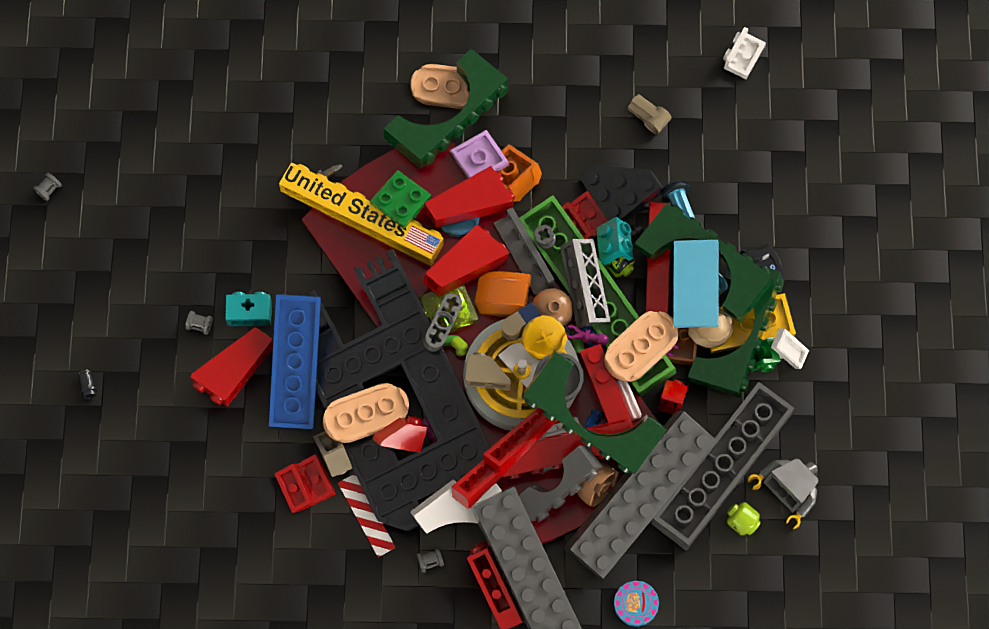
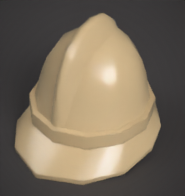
(713, 336)

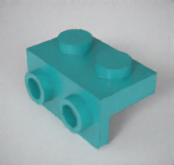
(614, 241)

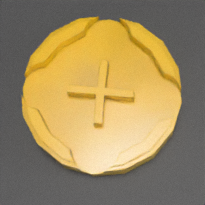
(543, 336)

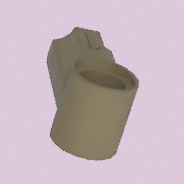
(653, 117)

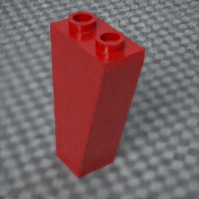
(471, 199)
(466, 261)
(232, 367)
(494, 586)

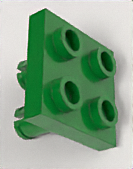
(400, 199)

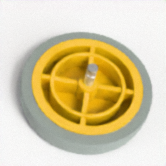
(503, 407)

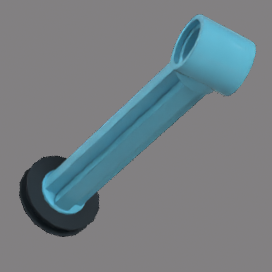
(676, 194)

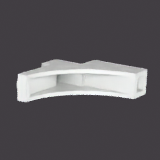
(444, 509)

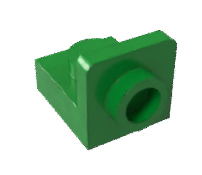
(767, 357)

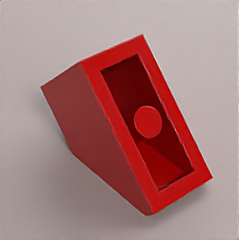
(672, 396)
(402, 434)

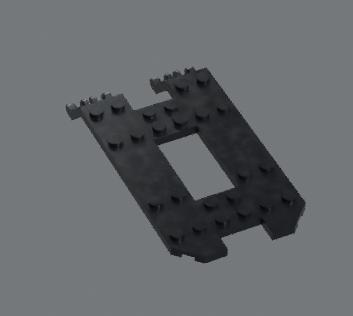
(343, 369)

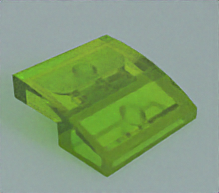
(466, 315)

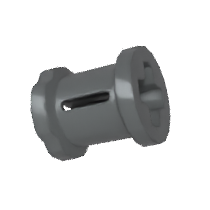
(47, 186)
(542, 231)
(199, 322)
(430, 559)

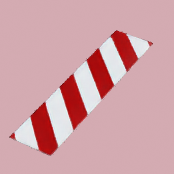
(359, 504)

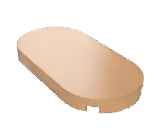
(439, 86)
(641, 346)
(365, 412)

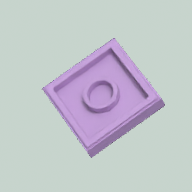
(478, 155)

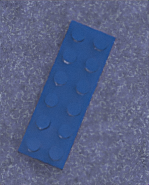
(294, 361)

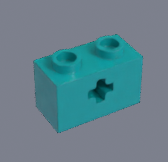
(259, 313)

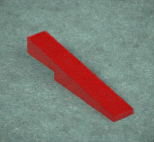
(657, 272)
(501, 458)

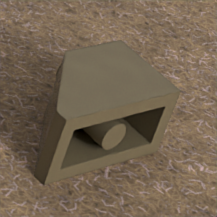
(485, 373)
(333, 454)

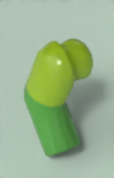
(457, 343)

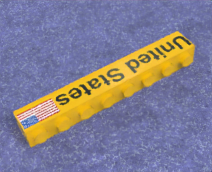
(359, 213)

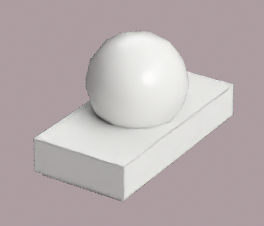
(789, 348)

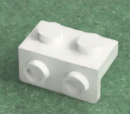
(743, 54)

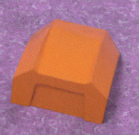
(521, 173)
(502, 293)

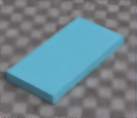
(696, 283)

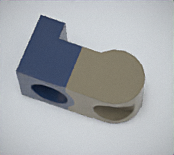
(515, 324)

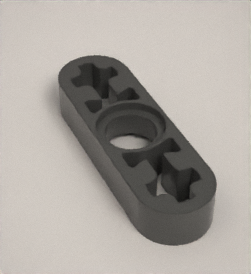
(444, 331)

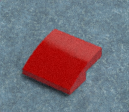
(585, 215)
(305, 483)

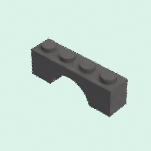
(578, 467)

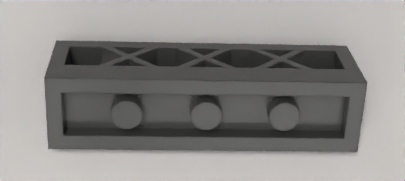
(524, 251)
(580, 283)

